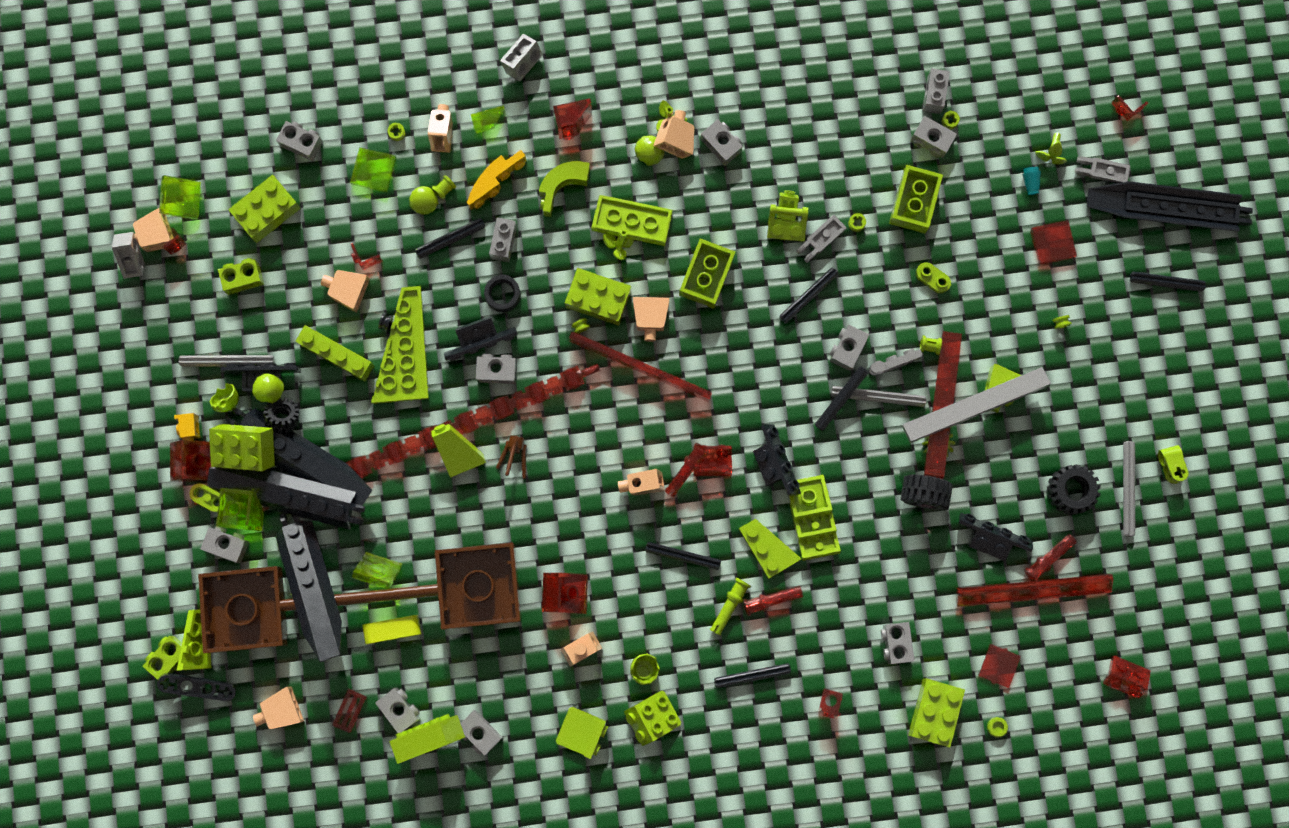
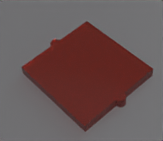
(999, 665)

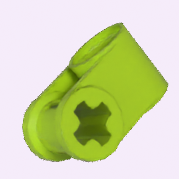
(1173, 461)

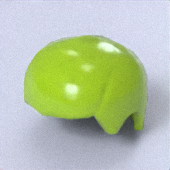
(647, 152)
(423, 200)
(267, 388)
(225, 399)
(644, 669)

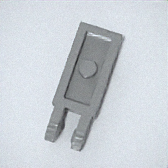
(1103, 170)
(822, 237)
(894, 362)

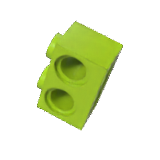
(241, 281)
(169, 661)

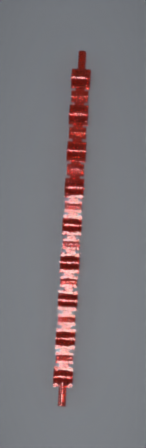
(468, 421)

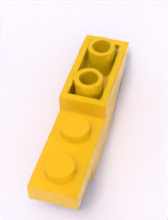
(488, 182)

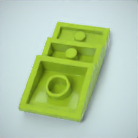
(814, 519)

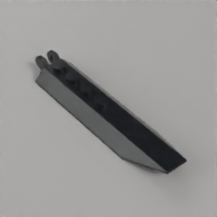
(1170, 205)
(306, 460)
(292, 494)
(310, 587)

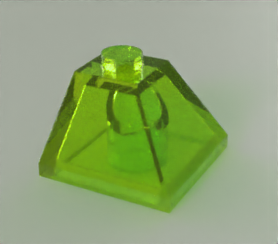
(239, 510)

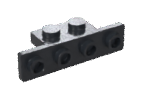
(478, 335)
(252, 371)
(774, 462)
(992, 539)

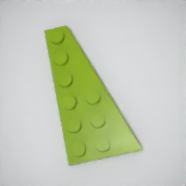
(404, 362)

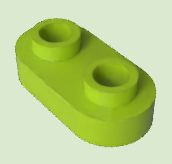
(932, 279)
(208, 499)

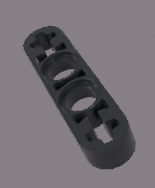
(196, 691)

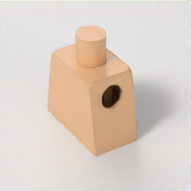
(440, 129)
(676, 136)
(153, 231)
(346, 288)
(650, 315)
(651, 482)
(581, 648)
(279, 710)

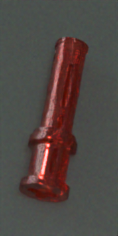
(691, 463)
(1044, 563)
(763, 602)

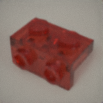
(716, 463)
(1127, 677)

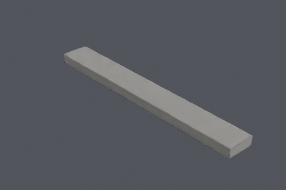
(976, 405)

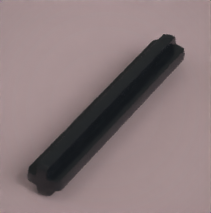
(449, 238)
(1167, 281)
(808, 295)
(841, 398)
(684, 556)
(752, 675)

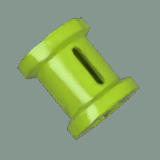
(444, 187)
(930, 344)

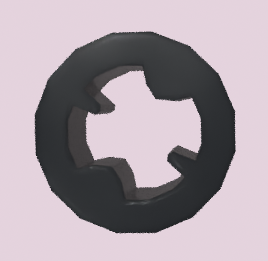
(385, 322)

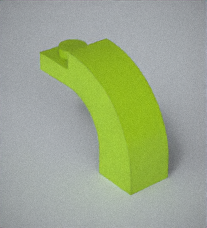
(560, 176)

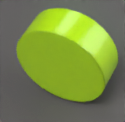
(997, 727)

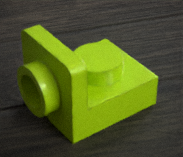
(789, 200)

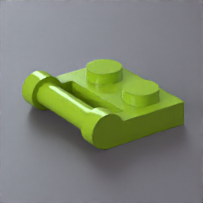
(785, 228)

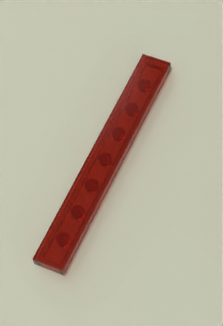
(640, 366)
(943, 397)
(1034, 590)

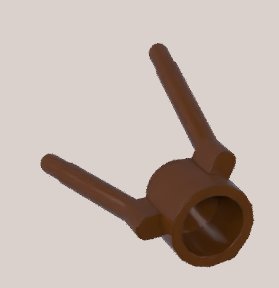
(514, 445)

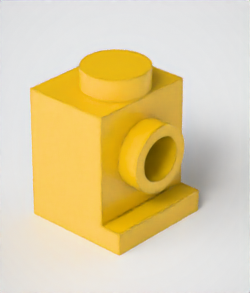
(188, 426)

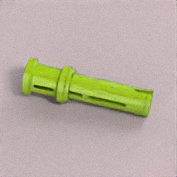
(734, 598)

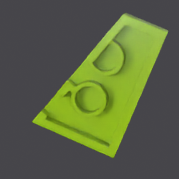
(767, 548)
(191, 651)

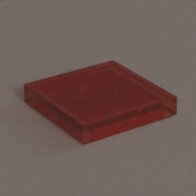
(1053, 242)

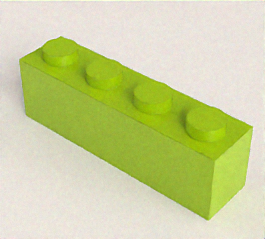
(334, 353)

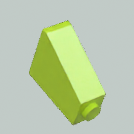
(455, 450)

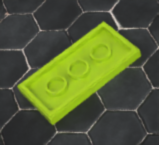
(640, 220)

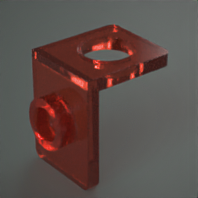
(1124, 110)
(175, 244)
(367, 263)
(830, 711)

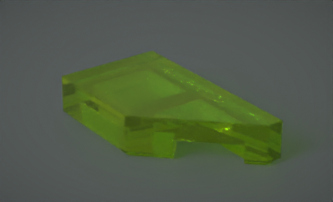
(487, 119)

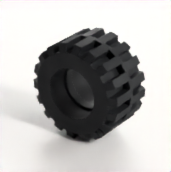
(1088, 485)
(926, 492)

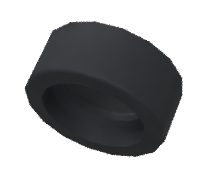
(502, 279)

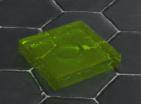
(373, 169)
(179, 197)
(377, 570)

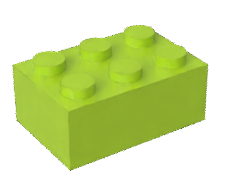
(916, 199)
(264, 208)
(707, 273)
(598, 296)
(241, 447)
(936, 712)
(426, 737)

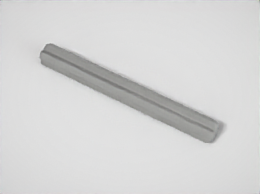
(223, 360)
(885, 397)
(1129, 488)

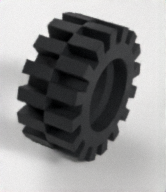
(281, 424)

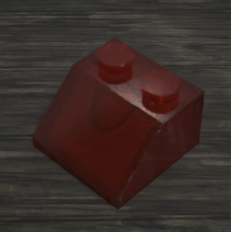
(572, 118)
(189, 461)
(564, 593)

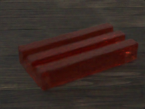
(356, 695)

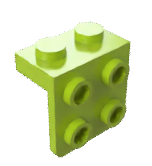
(652, 718)
(581, 732)

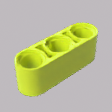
(391, 629)

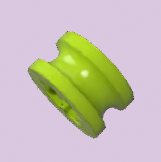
(955, 118)
(400, 135)
(857, 216)
(1062, 322)
(580, 326)

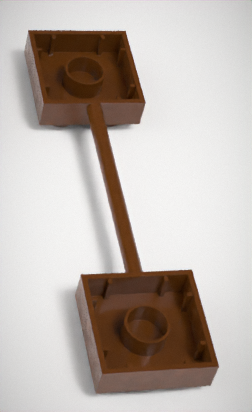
(249, 606)

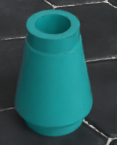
(1032, 179)

